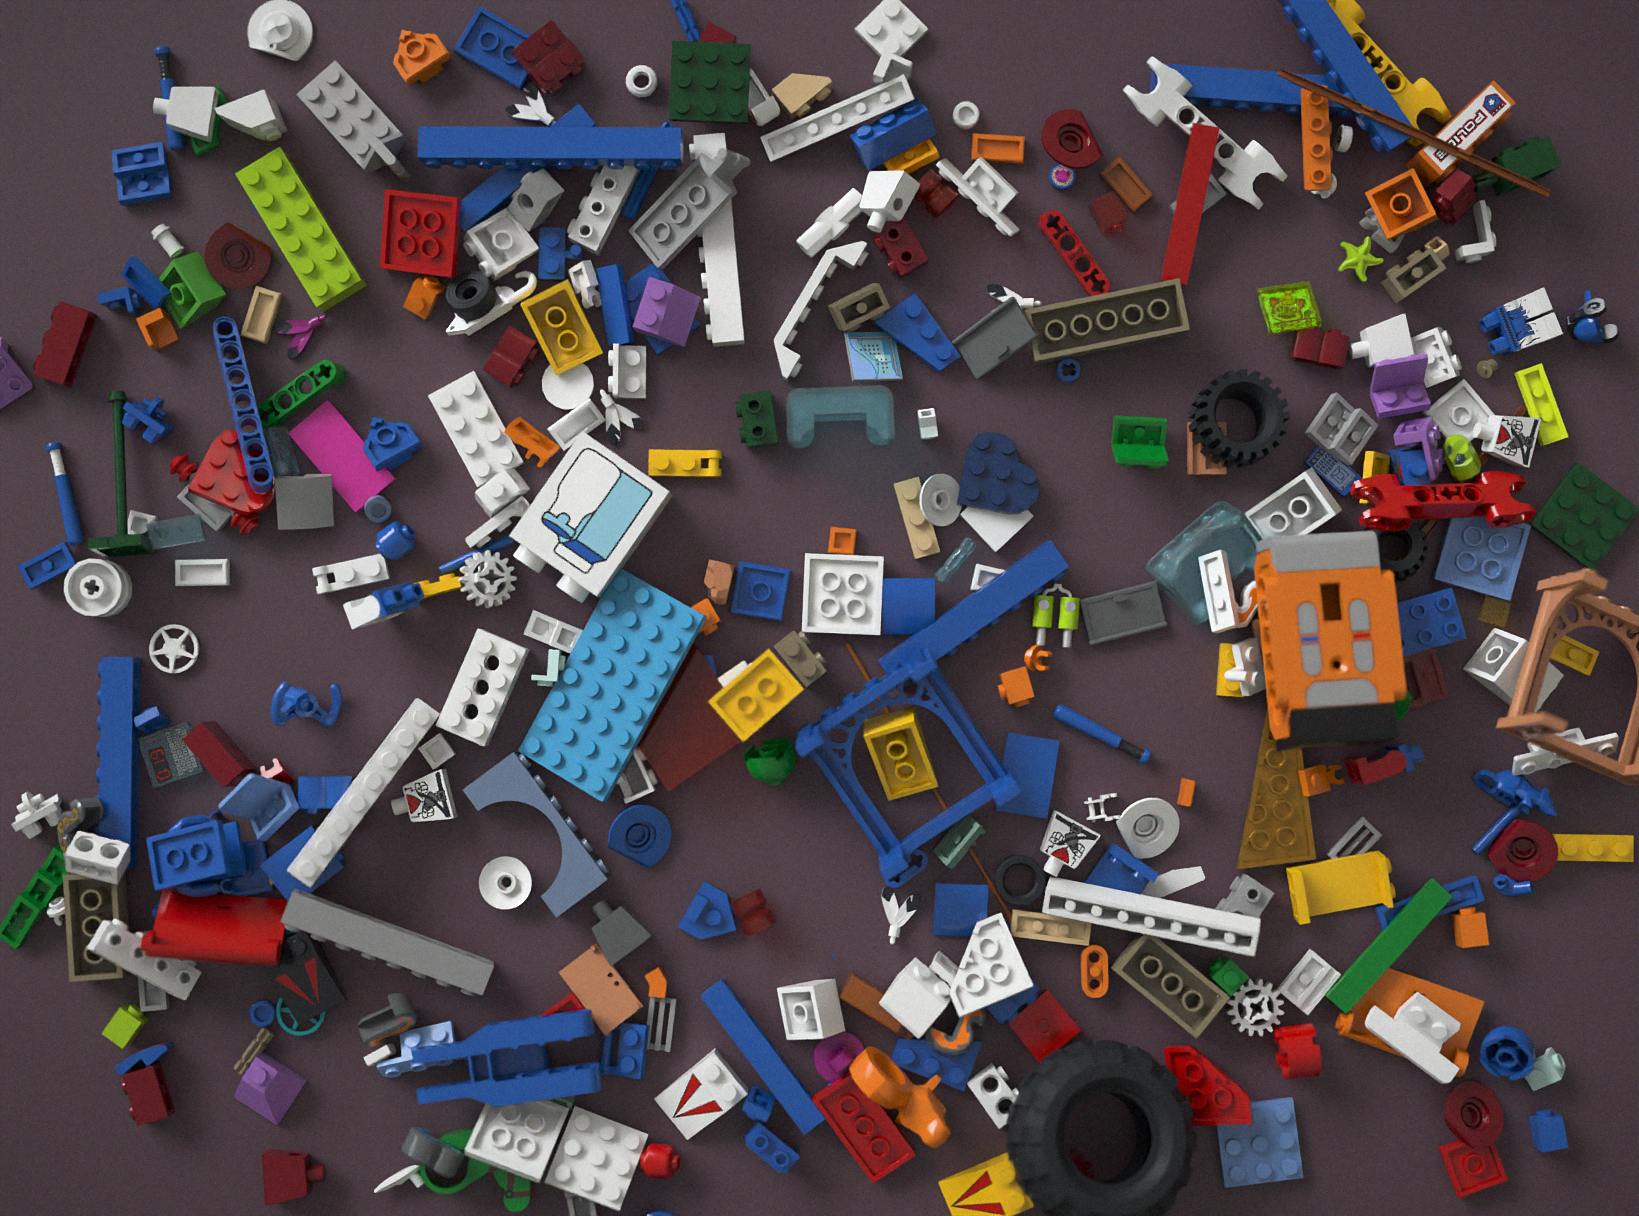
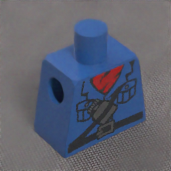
(1409, 465)

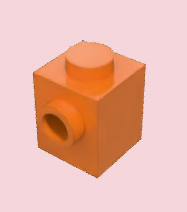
(707, 609)
(1015, 687)
(1470, 928)

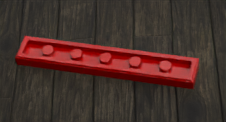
(1190, 202)

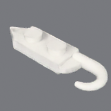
(505, 300)

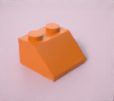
(1401, 205)

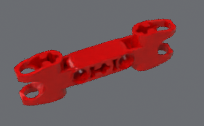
(1400, 504)

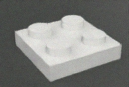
(891, 28)

